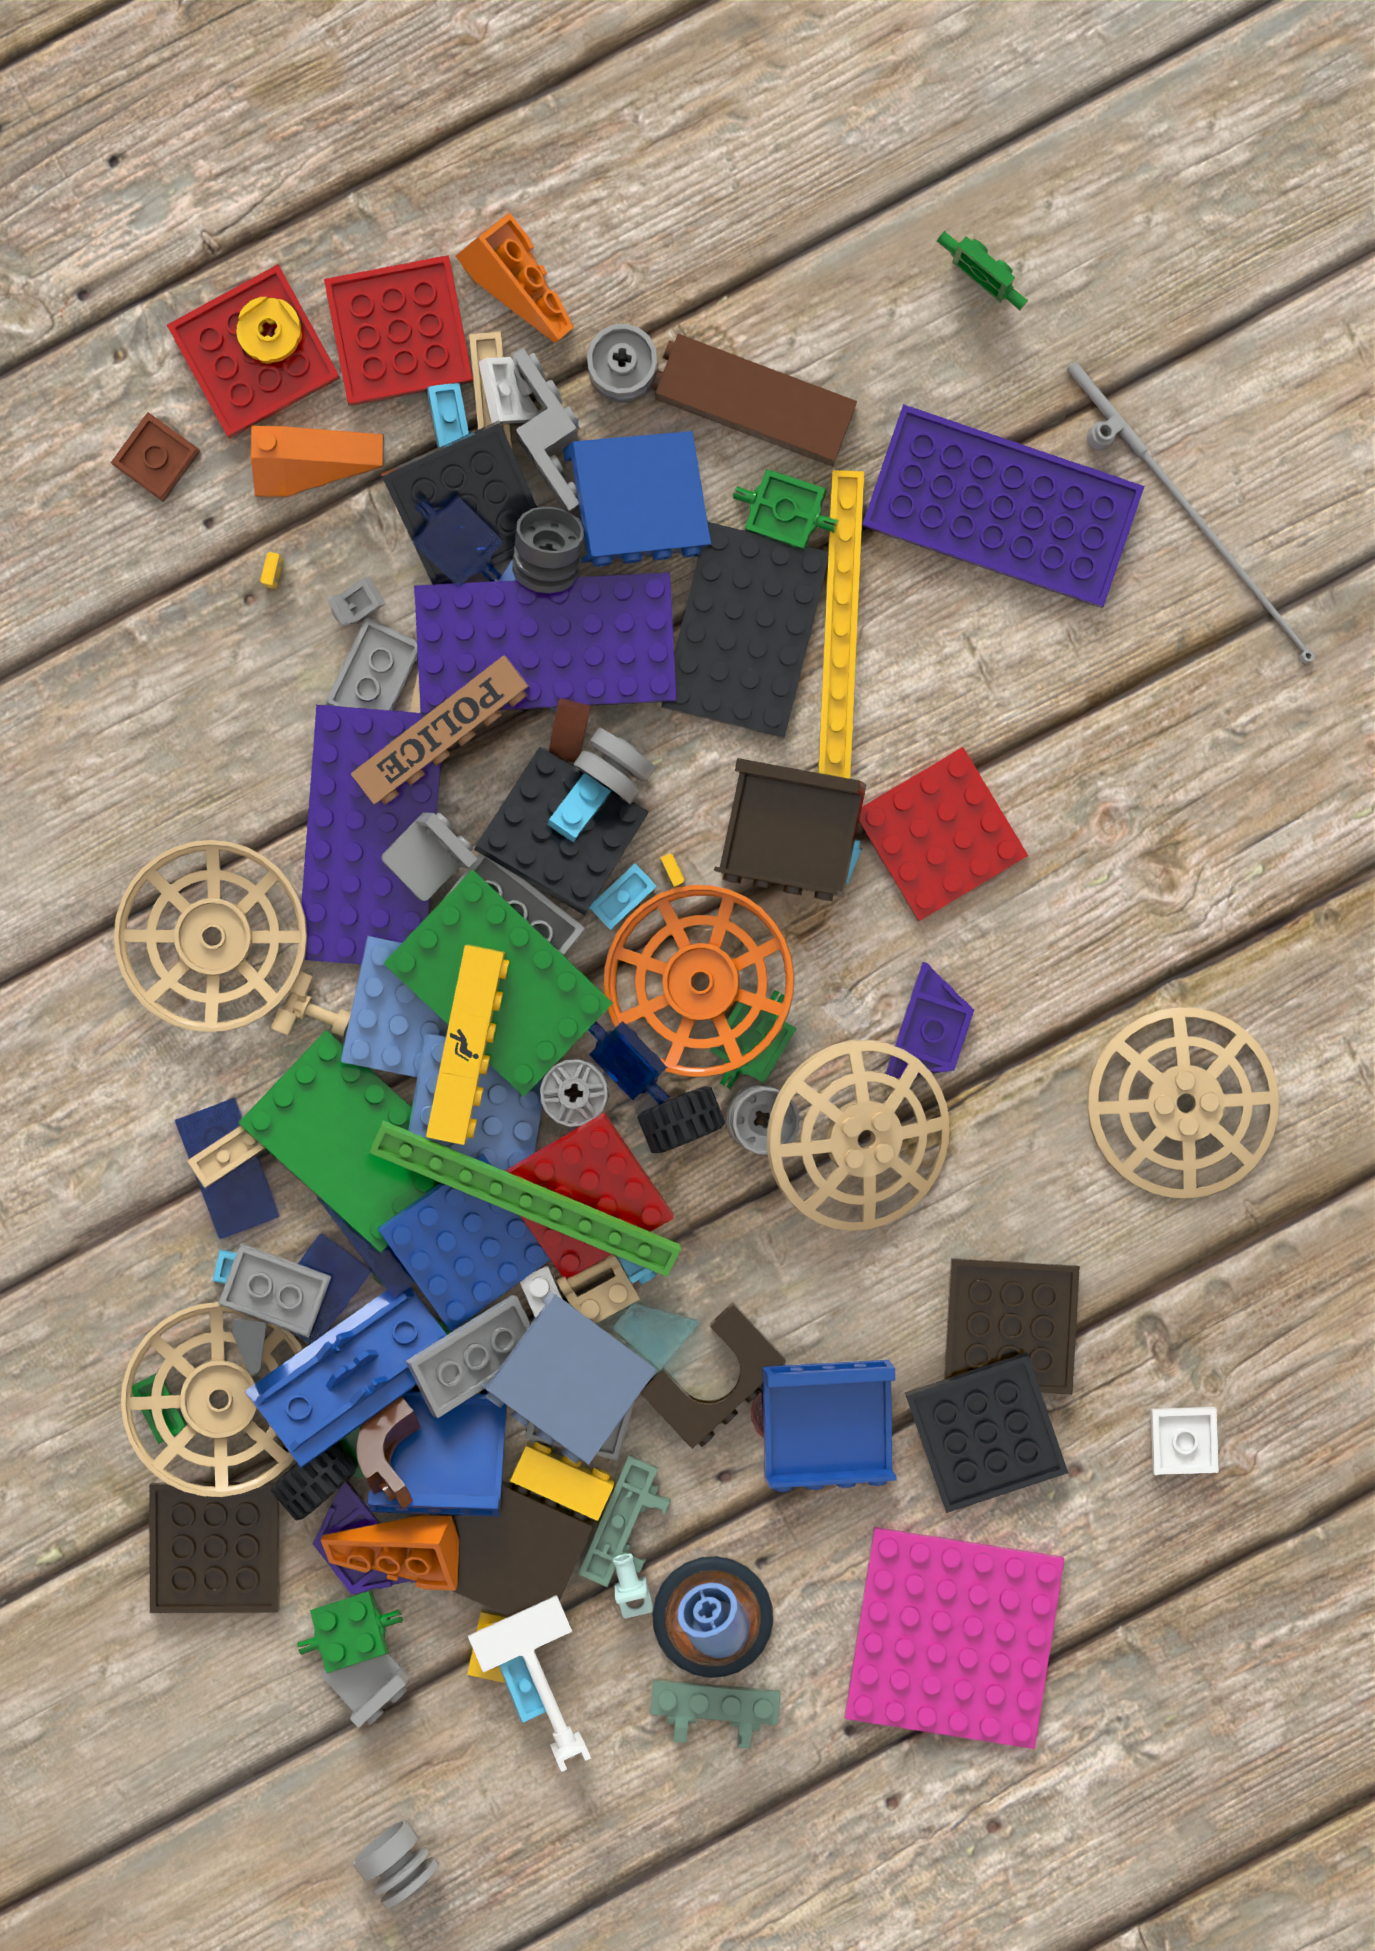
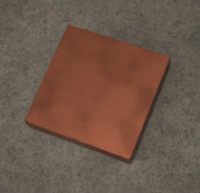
(155, 456)

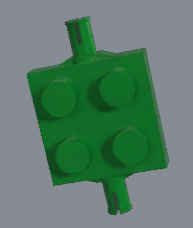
(990, 274)
(785, 509)
(762, 1065)
(349, 1632)

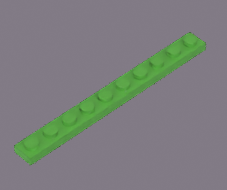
(525, 1198)

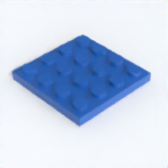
(462, 1250)

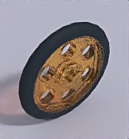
(746, 1588)

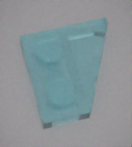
(654, 1332)

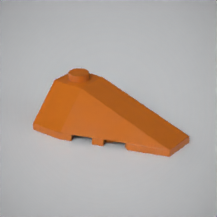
(506, 268)
(304, 458)
(410, 1548)

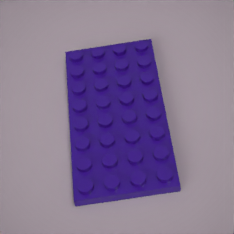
(1003, 506)
(587, 644)
(344, 880)

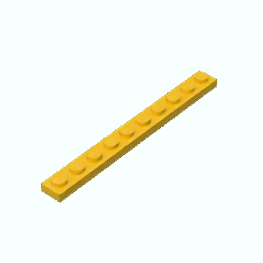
(841, 624)

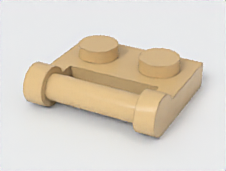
(604, 1298)

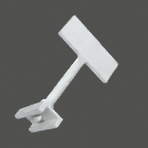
(520, 1637)

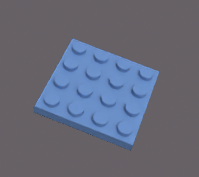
(387, 1017)
(505, 1119)

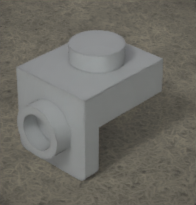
(356, 602)

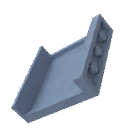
(569, 1380)

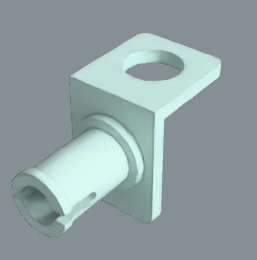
(630, 1587)

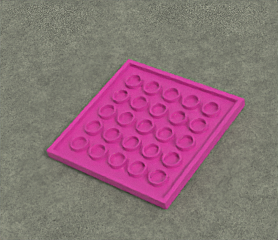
(954, 1637)

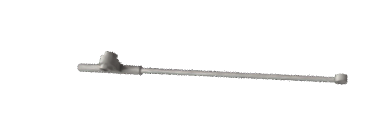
(1103, 434)

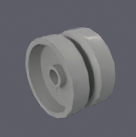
(619, 344)
(617, 762)

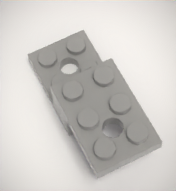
(548, 432)

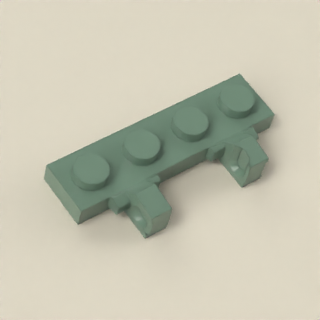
(631, 1495)
(741, 1705)

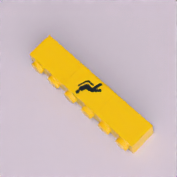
(466, 1045)

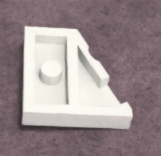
(506, 391)

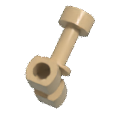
(299, 1005)

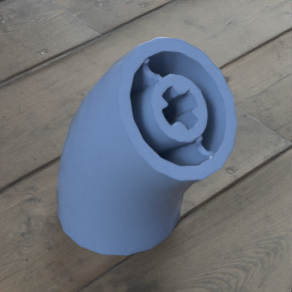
(714, 1620)

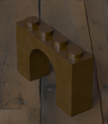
(697, 1417)

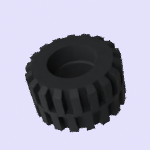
(681, 1120)
(307, 1488)

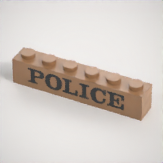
(439, 730)

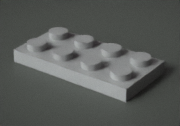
(468, 1356)

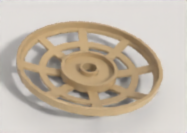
(191, 930)
(1163, 1097)
(845, 1128)
(196, 1403)

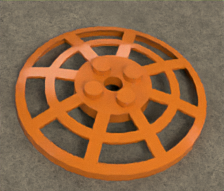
(697, 959)

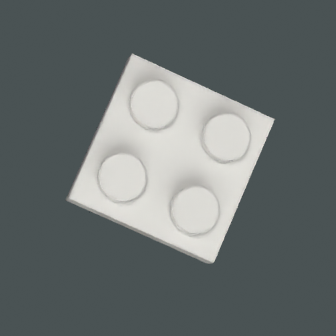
(1184, 1440)

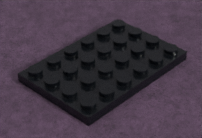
(746, 630)

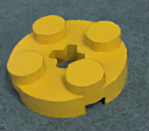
(272, 311)

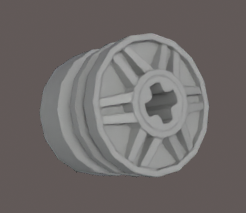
(562, 1077)
(742, 1112)
(399, 1868)

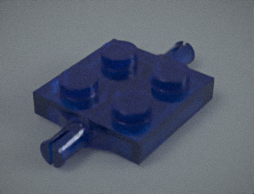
(458, 541)
(628, 1061)

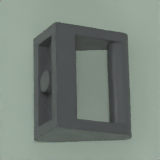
(250, 1341)

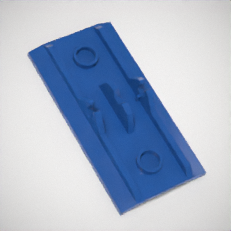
(345, 1375)

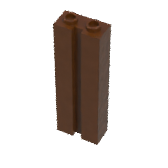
(754, 399)

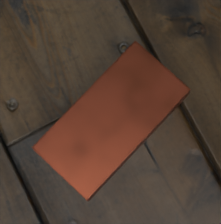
(569, 729)

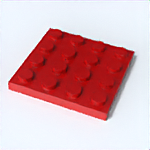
(398, 330)
(234, 383)
(941, 834)
(600, 1172)

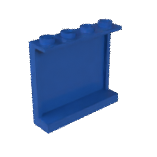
(639, 497)
(828, 1424)
(450, 1461)

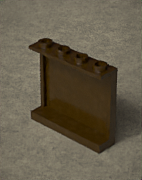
(792, 829)
(521, 1554)

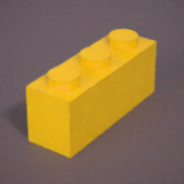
(563, 1480)

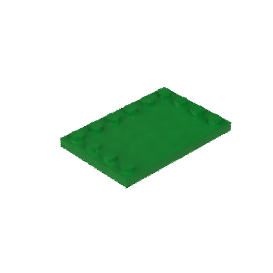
(544, 995)
(321, 1130)

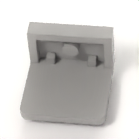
(427, 855)
(368, 1686)

